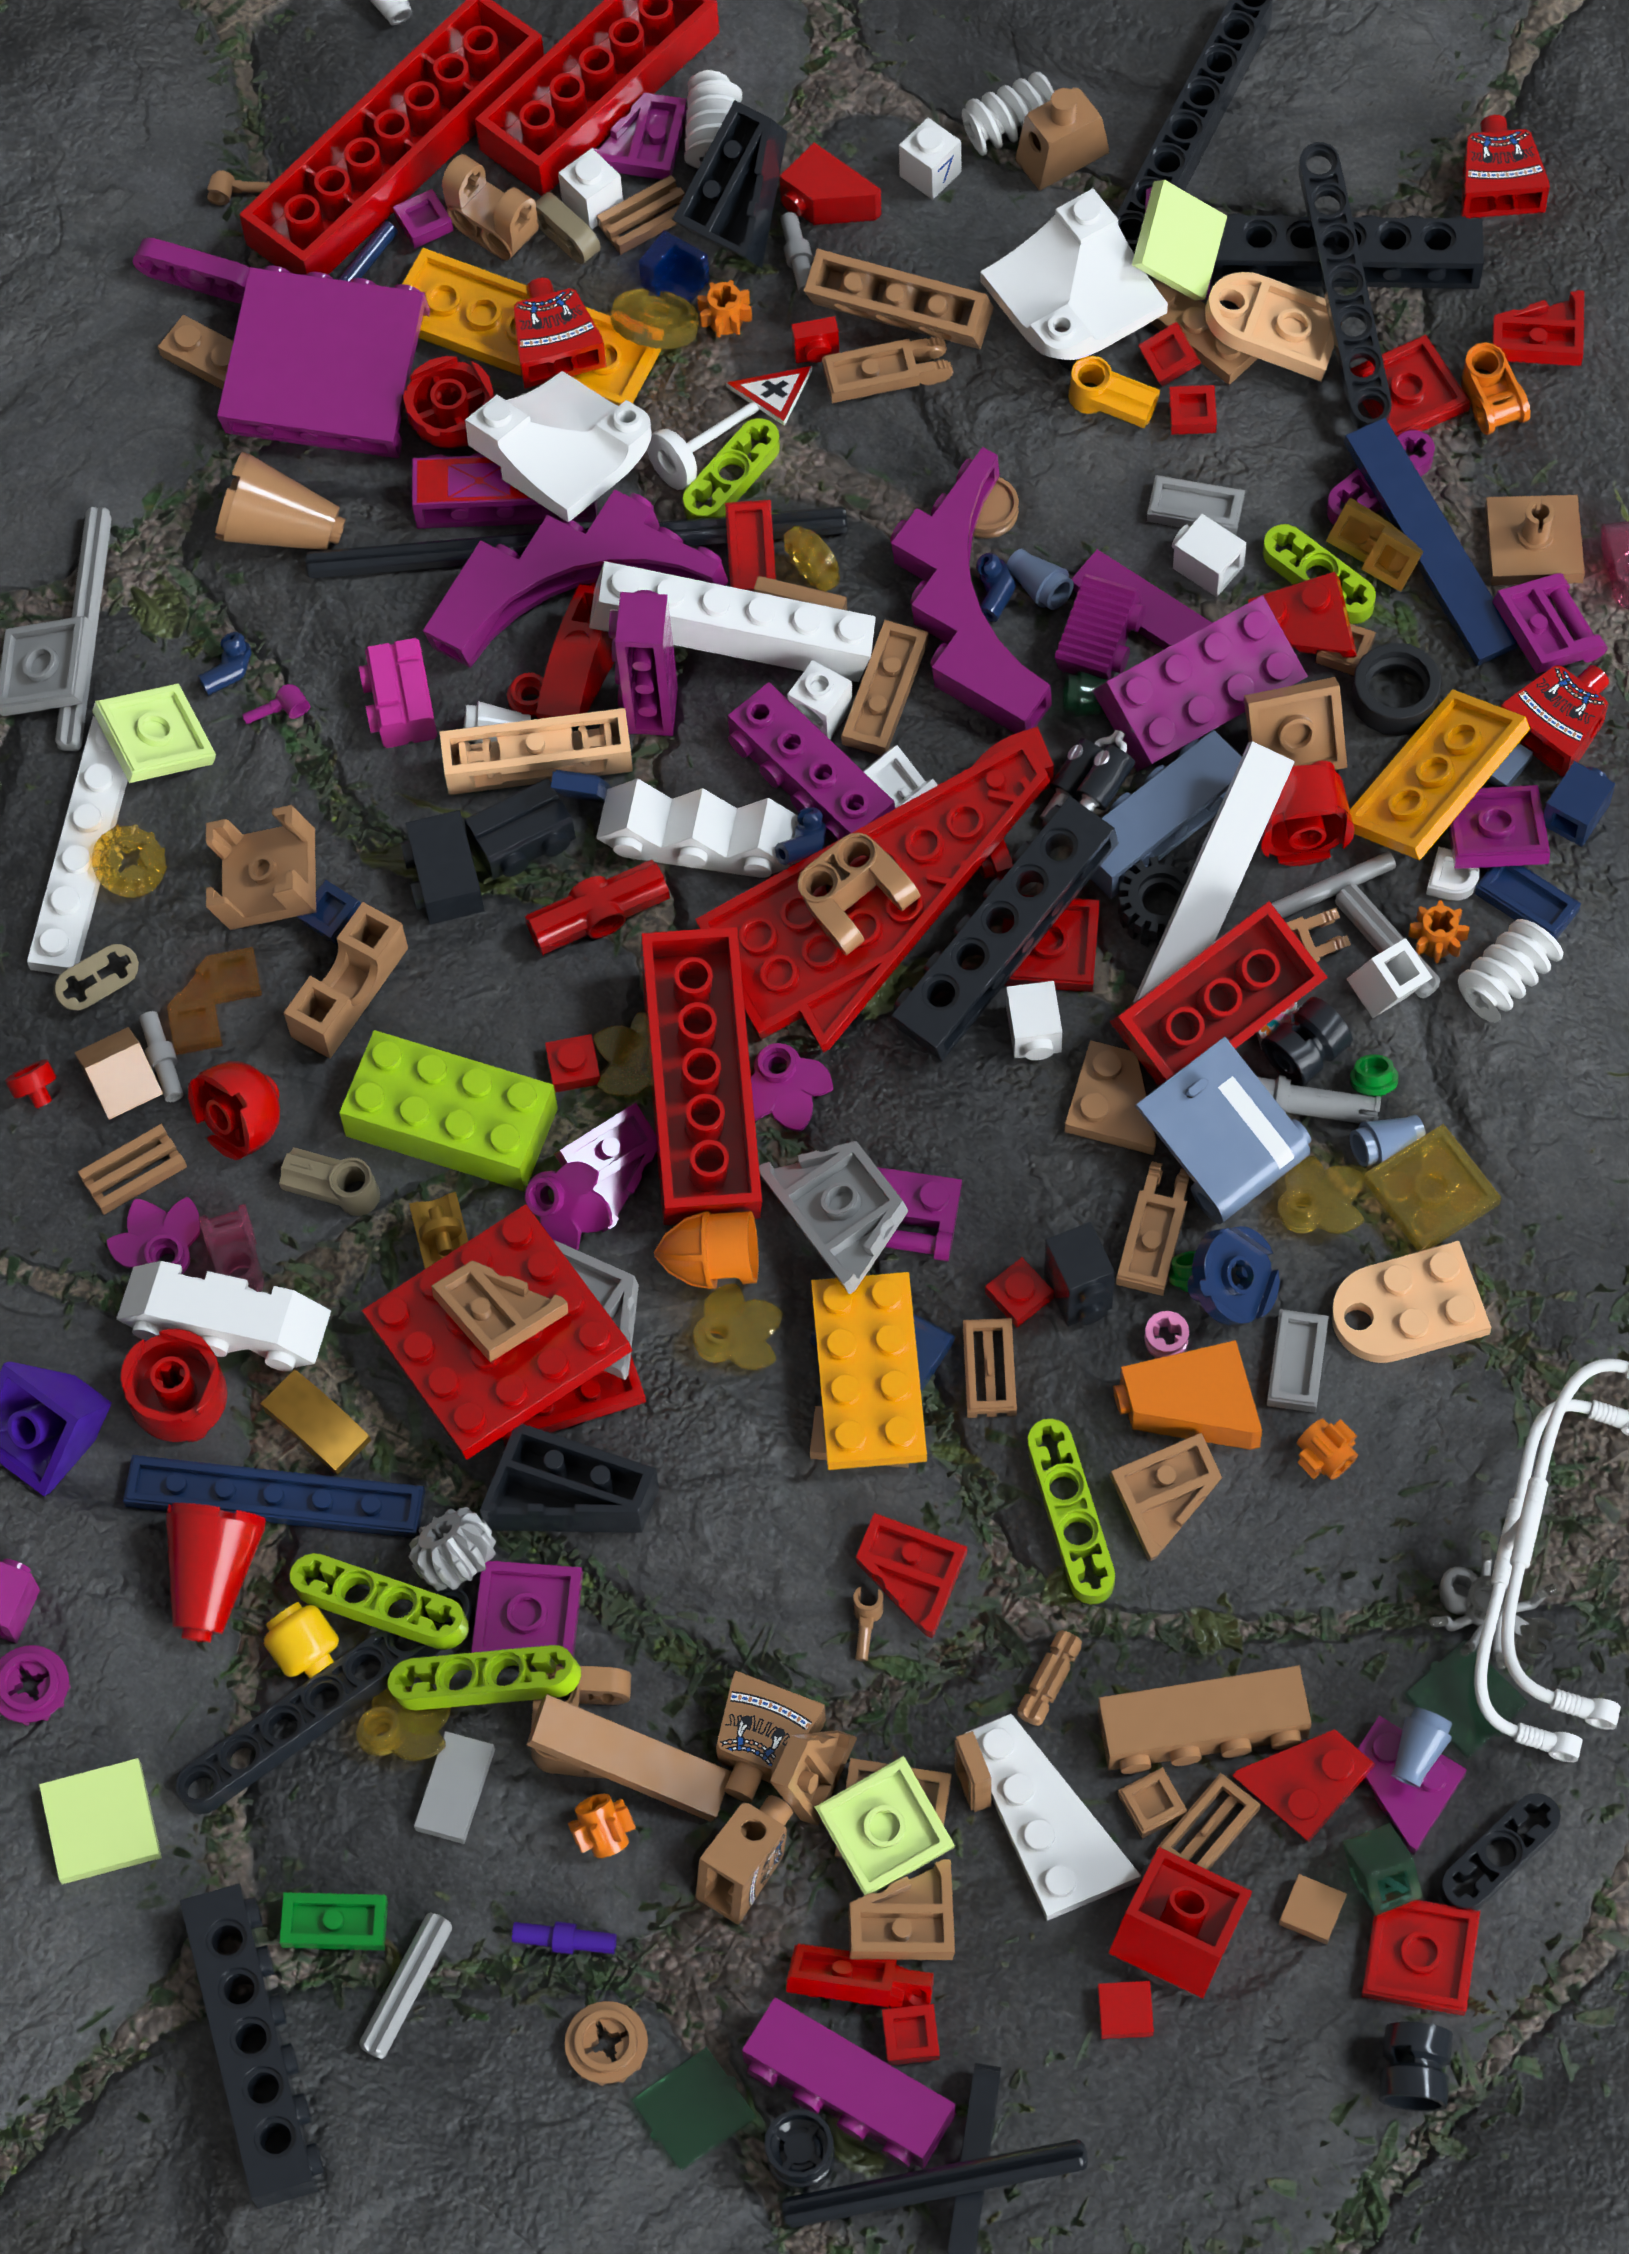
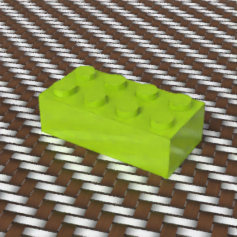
(449, 1110)

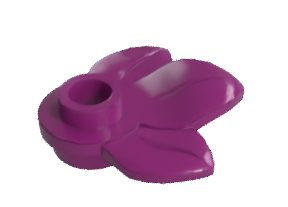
(789, 1092)
(575, 1205)
(156, 1233)

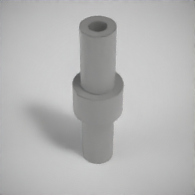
(796, 249)
(161, 1056)

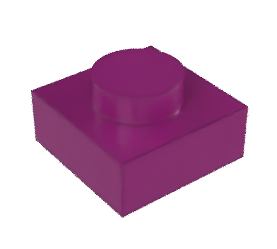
(423, 218)

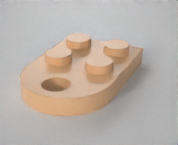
(1272, 322)
(1413, 1305)

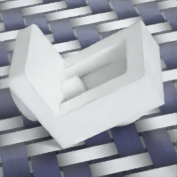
(898, 777)

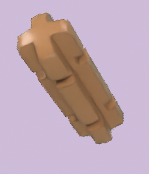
(1049, 1677)

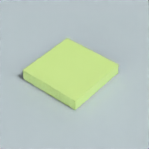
(1179, 240)
(153, 733)
(100, 1821)
(885, 1826)

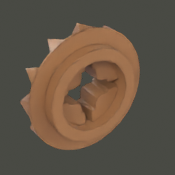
(583, 2036)

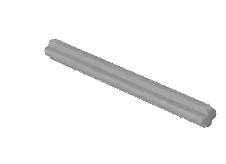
(86, 603)

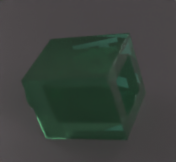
(1382, 1869)

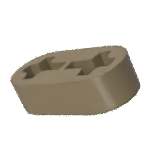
(566, 228)
(101, 987)

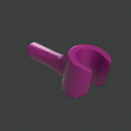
(287, 698)

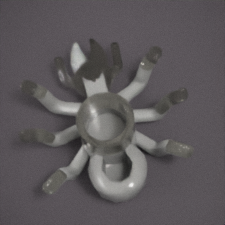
(1469, 1596)

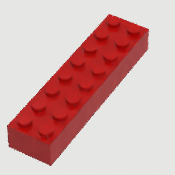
(390, 140)

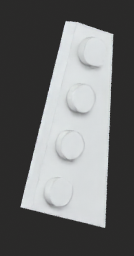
(1051, 1829)

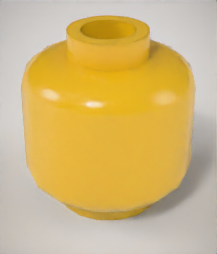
(301, 1640)

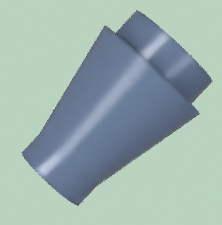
(1042, 580)
(1381, 1139)
(1420, 1745)

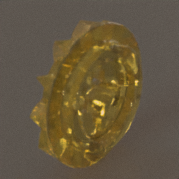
(812, 558)
(134, 880)

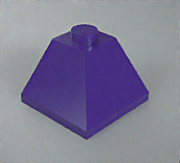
(46, 1423)

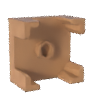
(264, 872)

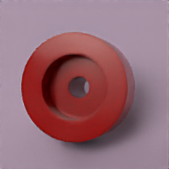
(32, 1082)

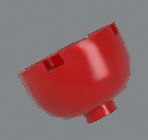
(442, 398)
(237, 1106)

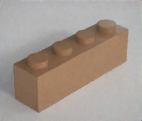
(1204, 1719)

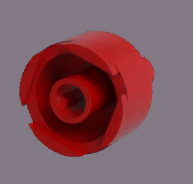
(1309, 816)
(161, 1363)

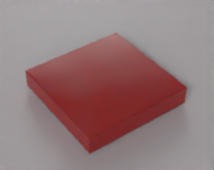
(1419, 387)
(1065, 951)
(1422, 1956)

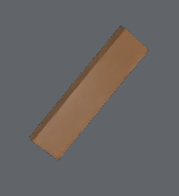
(628, 1758)

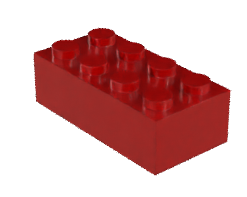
(1220, 993)

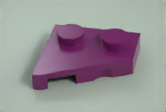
(647, 138)

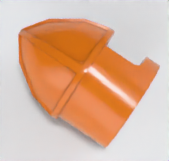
(711, 1249)

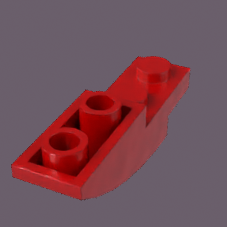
(576, 662)

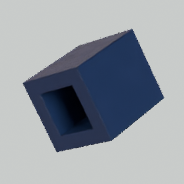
(1578, 803)

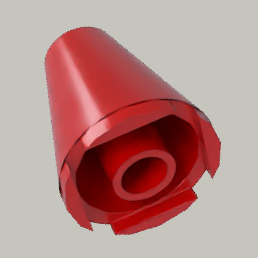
(208, 1564)

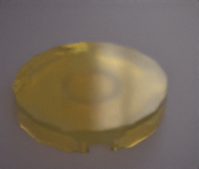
(654, 320)

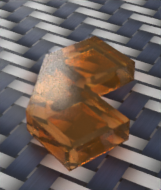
(217, 980)

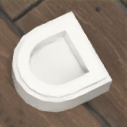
(1450, 882)

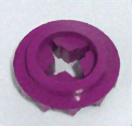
(40, 1664)

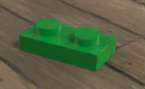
(334, 1921)

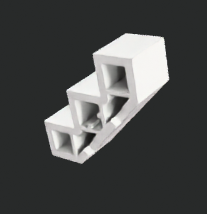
(695, 830)
(225, 1314)

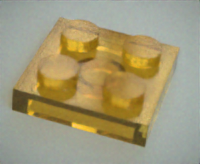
(1432, 1188)

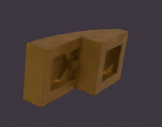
(1375, 542)
(316, 1421)

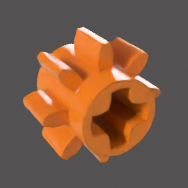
(724, 308)
(1438, 931)
(1327, 1449)
(601, 1825)

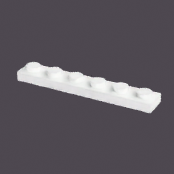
(72, 880)

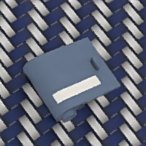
(1229, 1134)

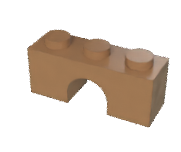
(366, 956)

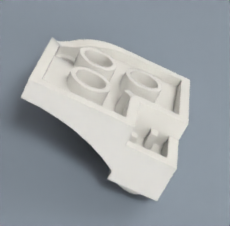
(1074, 283)
(560, 442)

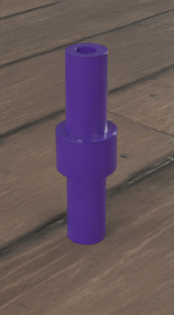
(564, 1938)

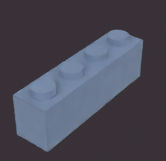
(1167, 807)

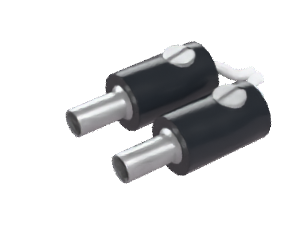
(1092, 773)

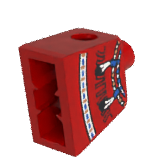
(1502, 172)
(555, 334)
(1561, 714)

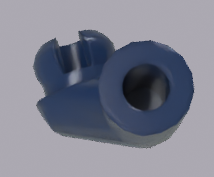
(997, 583)
(231, 667)
(807, 840)

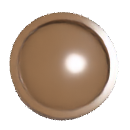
(998, 511)

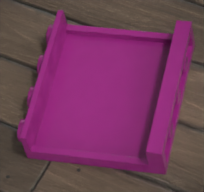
(322, 361)

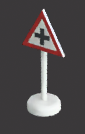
(770, 393)

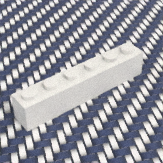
(745, 621)

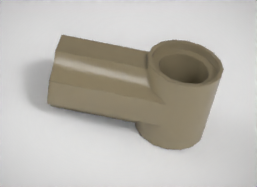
(327, 1180)

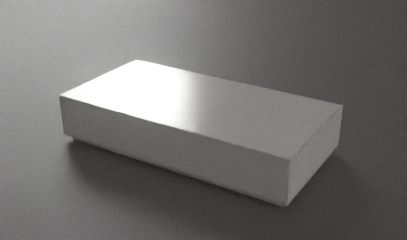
(1183, 501)
(1297, 1361)
(454, 1788)

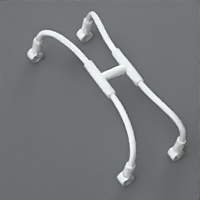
(1515, 1556)

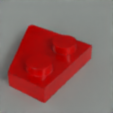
(911, 1568)

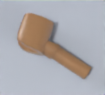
(223, 184)
(867, 1616)

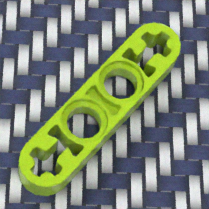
(1076, 1509)
(375, 1607)
(483, 1684)

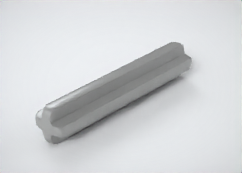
(1377, 928)
(405, 1985)

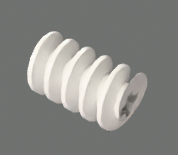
(707, 105)
(1004, 111)
(1507, 967)

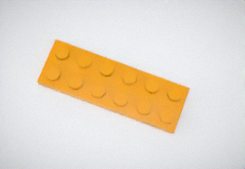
(477, 319)

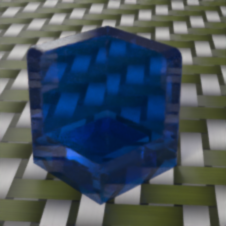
(674, 267)

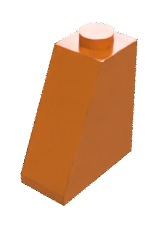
(1191, 1396)

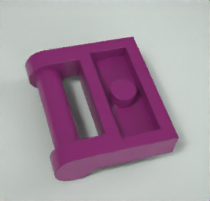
(1539, 628)
(930, 1203)

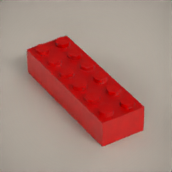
(590, 83)
(700, 1073)

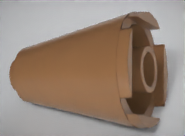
(275, 510)

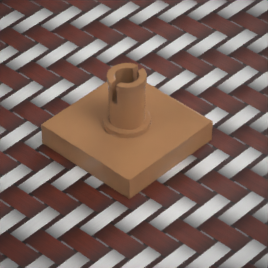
(1534, 538)
(1299, 722)

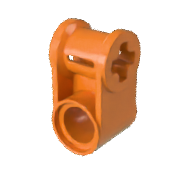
(1493, 396)

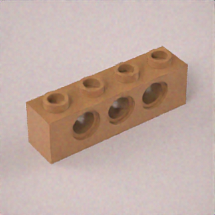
(899, 298)

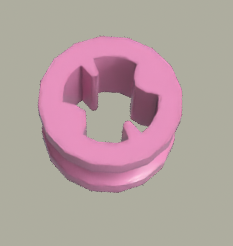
(1175, 1324)

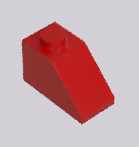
(828, 190)

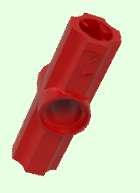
(597, 907)

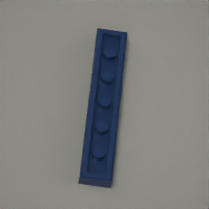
(1444, 560)
(278, 1495)

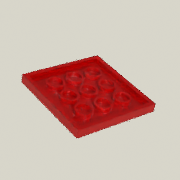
(464, 1390)

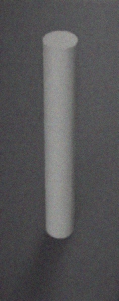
(1332, 885)

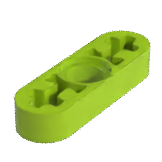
(733, 453)
(1313, 554)

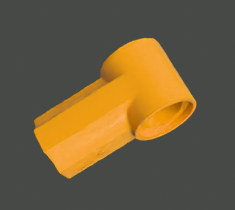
(1114, 392)

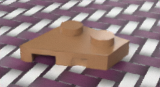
(1107, 1099)

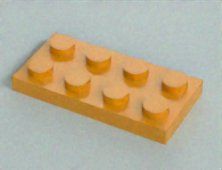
(1437, 773)
(869, 1372)

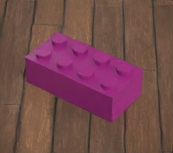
(1199, 682)

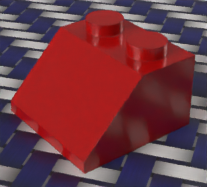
(1180, 1922)

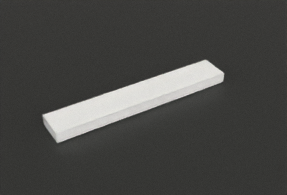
(1220, 862)

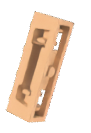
(534, 749)

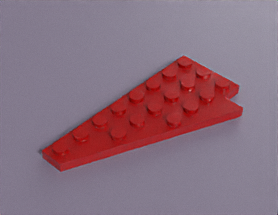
(938, 842)

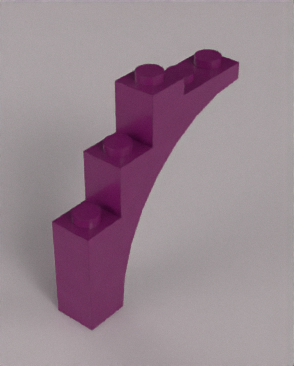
(502, 586)
(972, 659)

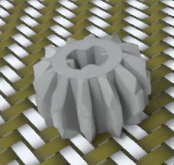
(452, 1549)

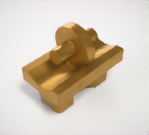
(438, 1227)

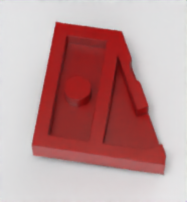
(1543, 332)
(1314, 615)
(1307, 1780)

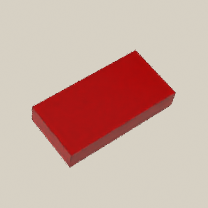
(750, 542)

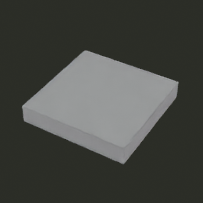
(44, 665)

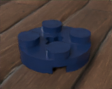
(1212, 1279)

